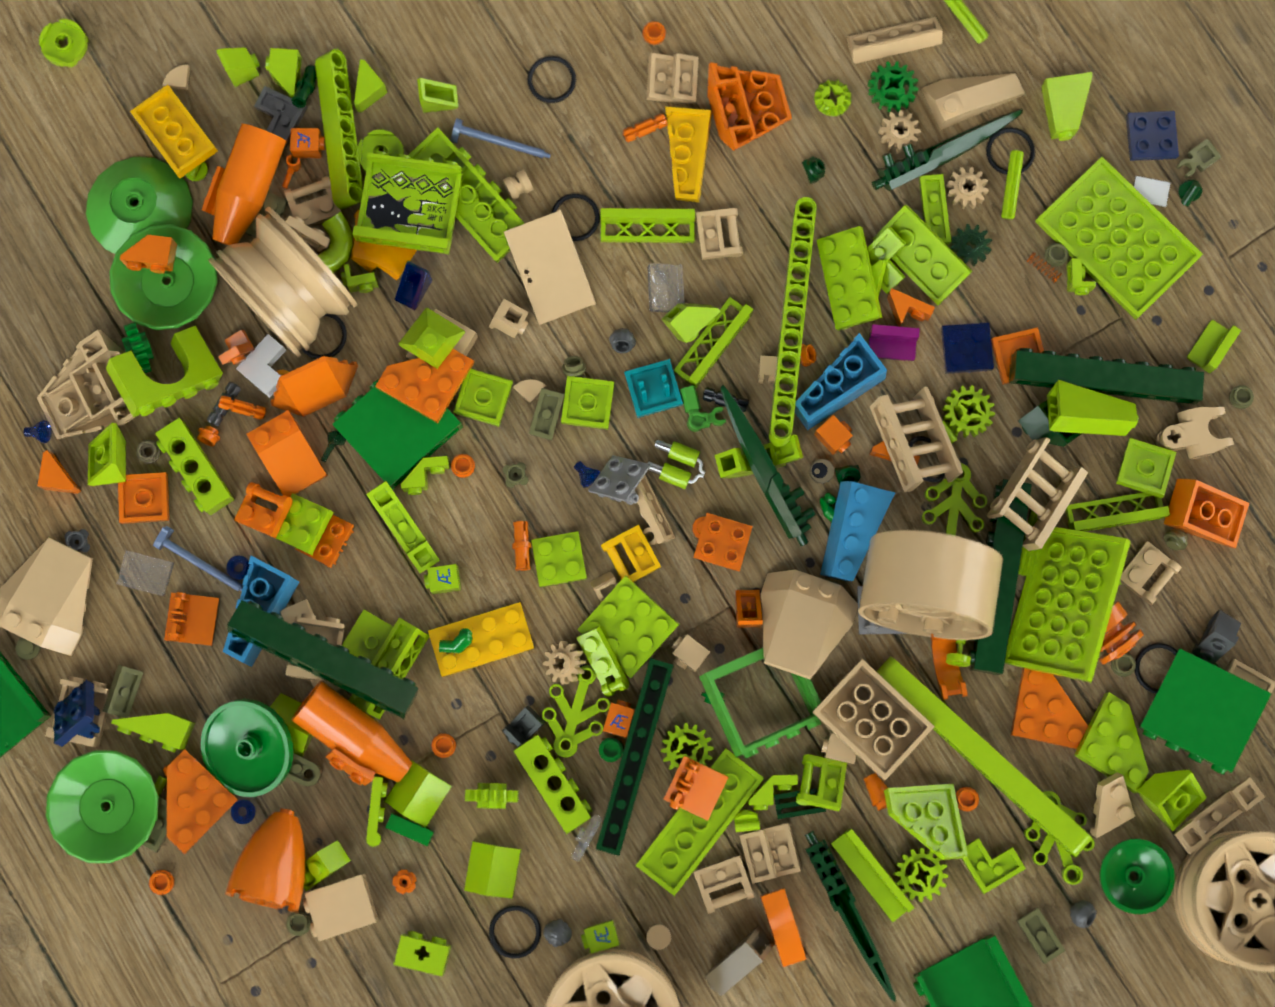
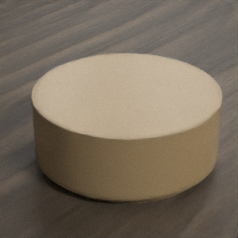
(658, 936)

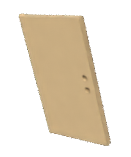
(549, 267)

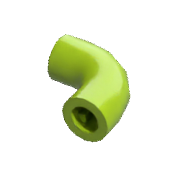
(340, 242)

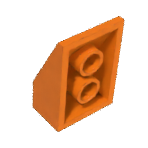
(287, 454)
(1206, 512)

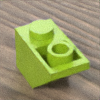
(688, 319)
(324, 864)

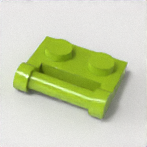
(830, 782)

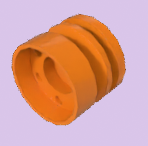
(1117, 637)

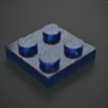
(967, 348)

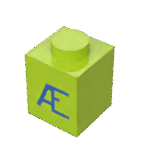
(443, 579)
(600, 937)

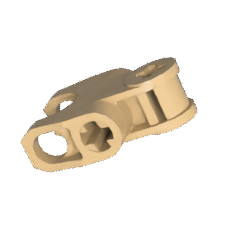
(1193, 433)

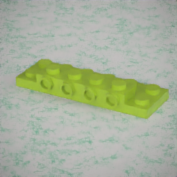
(479, 202)

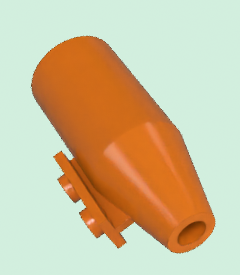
(242, 187)
(355, 739)

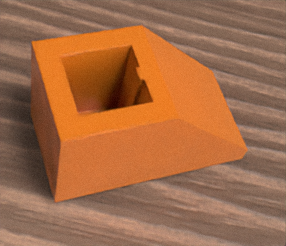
(151, 253)

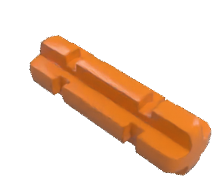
(645, 127)
(242, 407)

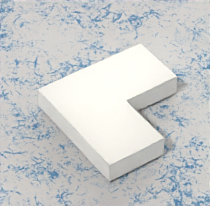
(258, 365)

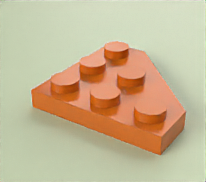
(424, 386)
(1046, 712)
(193, 801)

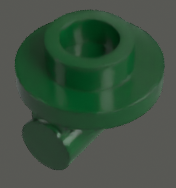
(814, 169)
(1189, 191)
(848, 473)

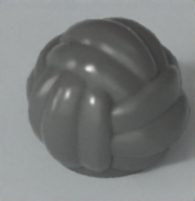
(622, 340)
(1083, 914)
(557, 933)

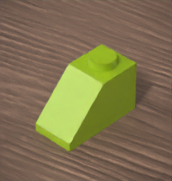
(239, 64)
(285, 68)

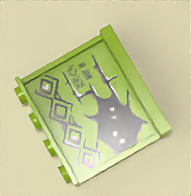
(409, 202)

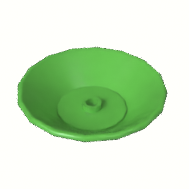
(161, 197)
(161, 306)
(77, 809)

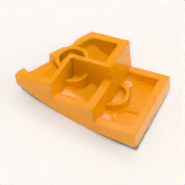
(388, 258)

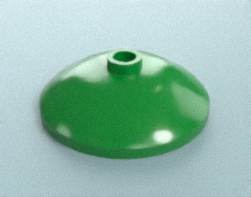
(1153, 880)

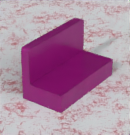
(893, 342)

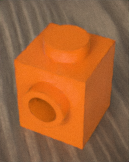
(834, 435)

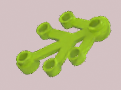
(955, 502)
(574, 716)
(1049, 841)

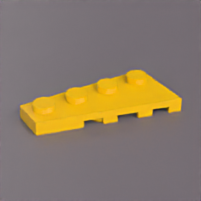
(688, 147)

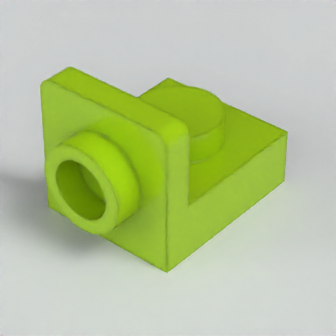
(1075, 275)

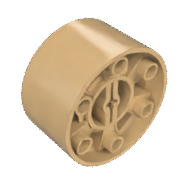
(931, 585)

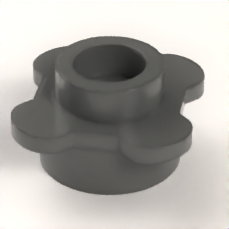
(82, 536)

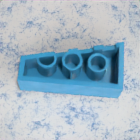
(841, 383)
(854, 522)
(271, 591)

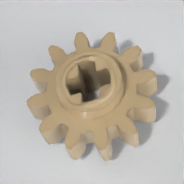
(891, 134)
(971, 180)
(564, 662)

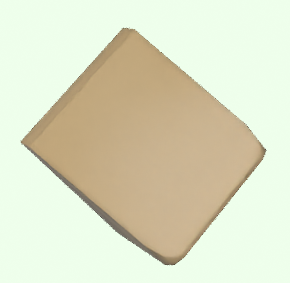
(604, 585)

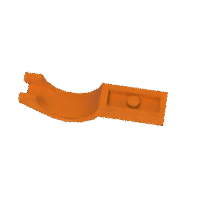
(947, 675)

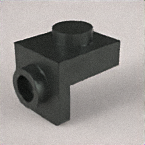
(523, 726)

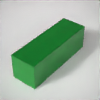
(410, 829)

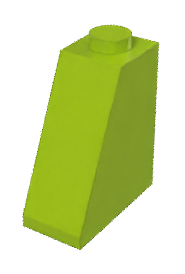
(1065, 103)

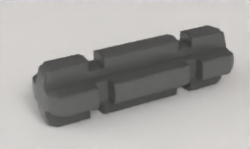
(215, 417)

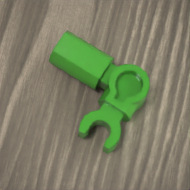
(697, 420)

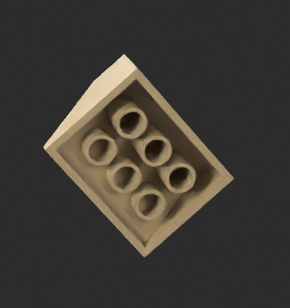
(873, 719)

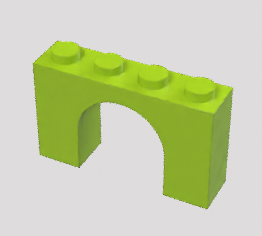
(145, 395)

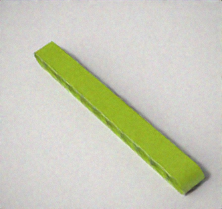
(792, 330)
(987, 759)

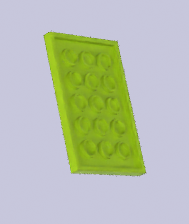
(1119, 238)
(1067, 603)

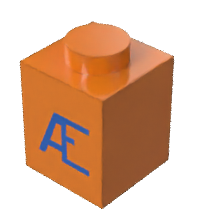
(307, 143)
(619, 719)

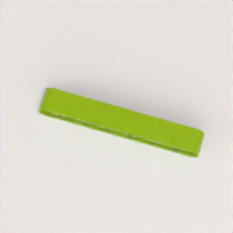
(339, 129)

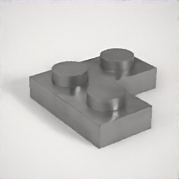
(282, 110)

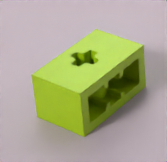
(409, 958)

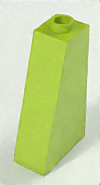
(1088, 411)

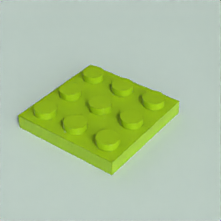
(631, 625)

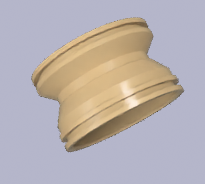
(283, 282)
(1252, 899)
(593, 970)

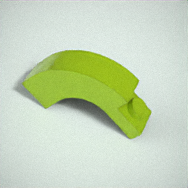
(734, 463)

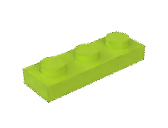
(935, 205)

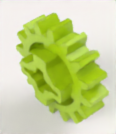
(977, 415)
(681, 737)
(491, 795)
(925, 886)

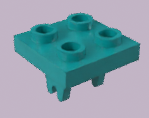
(653, 388)

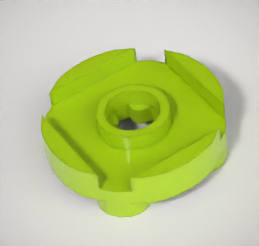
(58, 31)
(376, 140)

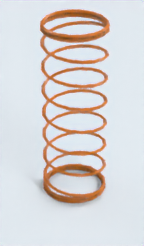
(1055, 279)

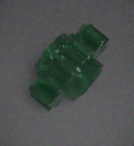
(975, 238)

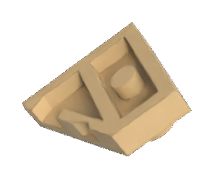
(312, 236)
(1112, 805)

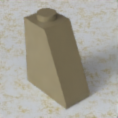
(739, 961)

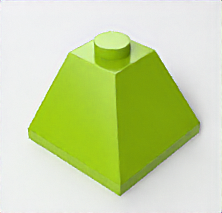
(431, 338)
(1172, 796)

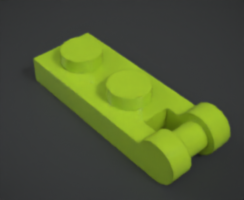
(603, 661)
(376, 813)

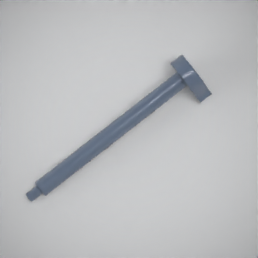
(459, 128)
(163, 541)

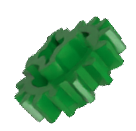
(892, 97)
(139, 345)

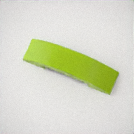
(403, 527)

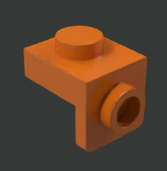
(239, 346)

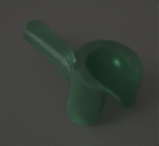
(334, 438)

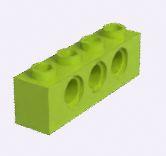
(177, 433)
(568, 819)

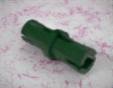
(305, 87)

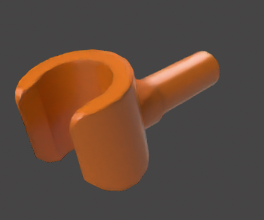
(291, 169)

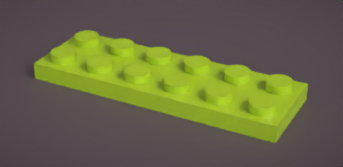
(690, 837)

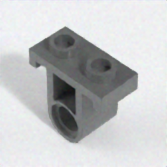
(1217, 637)

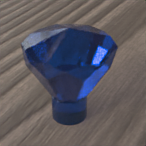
(40, 431)
(586, 474)

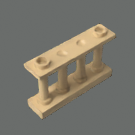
(898, 447)
(1059, 497)

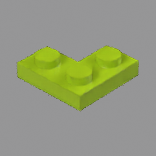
(884, 248)
(991, 872)

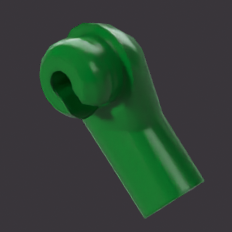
(826, 505)
(459, 644)

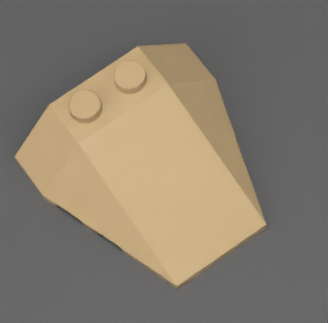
(83, 393)
(48, 597)
(803, 620)

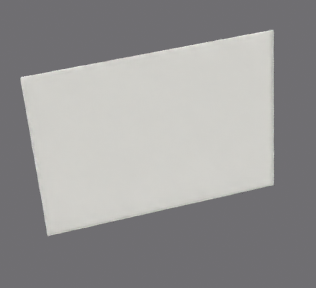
(1153, 190)

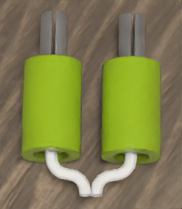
(681, 454)

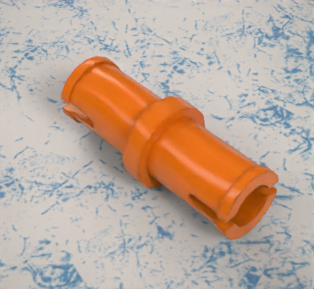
(521, 546)

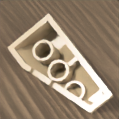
(966, 97)

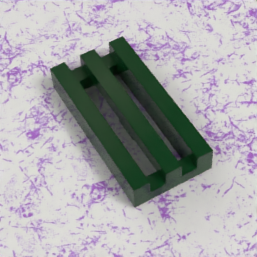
(778, 806)

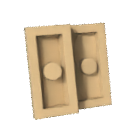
(672, 78)
(771, 853)

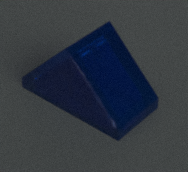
(413, 285)

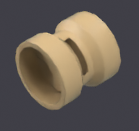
(517, 185)

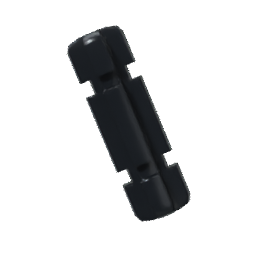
(710, 395)

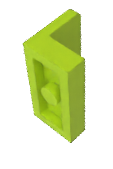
(1212, 346)

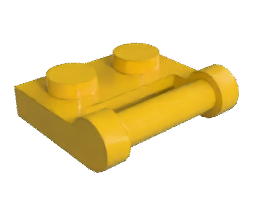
(637, 550)

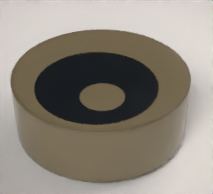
(821, 471)

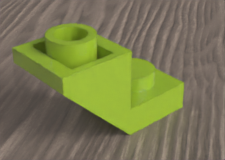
(417, 479)
(764, 795)

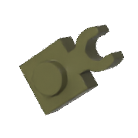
(1200, 157)

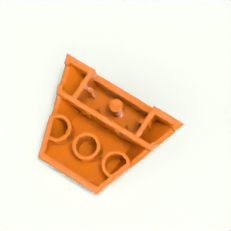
(745, 103)
(314, 385)

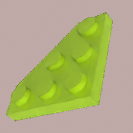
(1113, 743)
(930, 816)

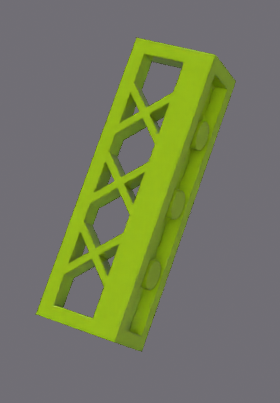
(647, 216)
(720, 346)
(1120, 518)
(391, 654)
(871, 875)

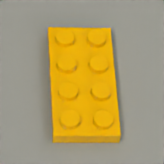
(173, 131)
(494, 635)

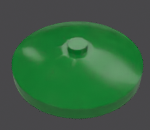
(247, 747)

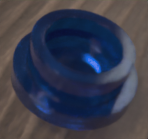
(232, 564)
(251, 811)

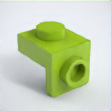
(363, 283)

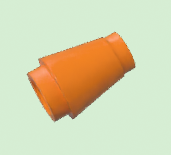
(875, 789)

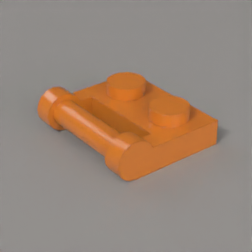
(259, 517)

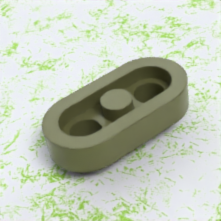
(299, 768)

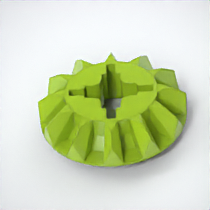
(827, 106)

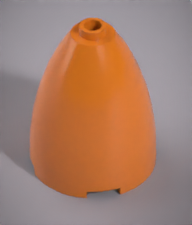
(272, 864)

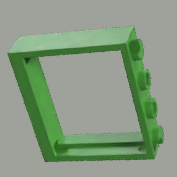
(803, 684)

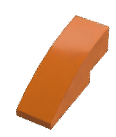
(783, 927)

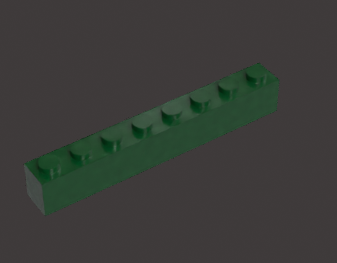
(1107, 377)
(1006, 539)
(323, 659)
(634, 757)

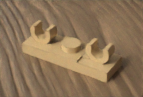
(653, 514)

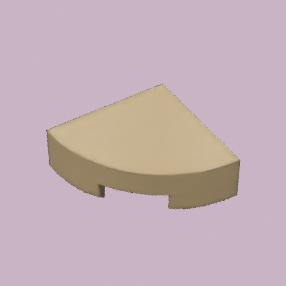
(178, 77)
(529, 389)

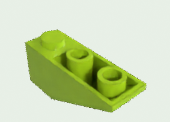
(164, 728)

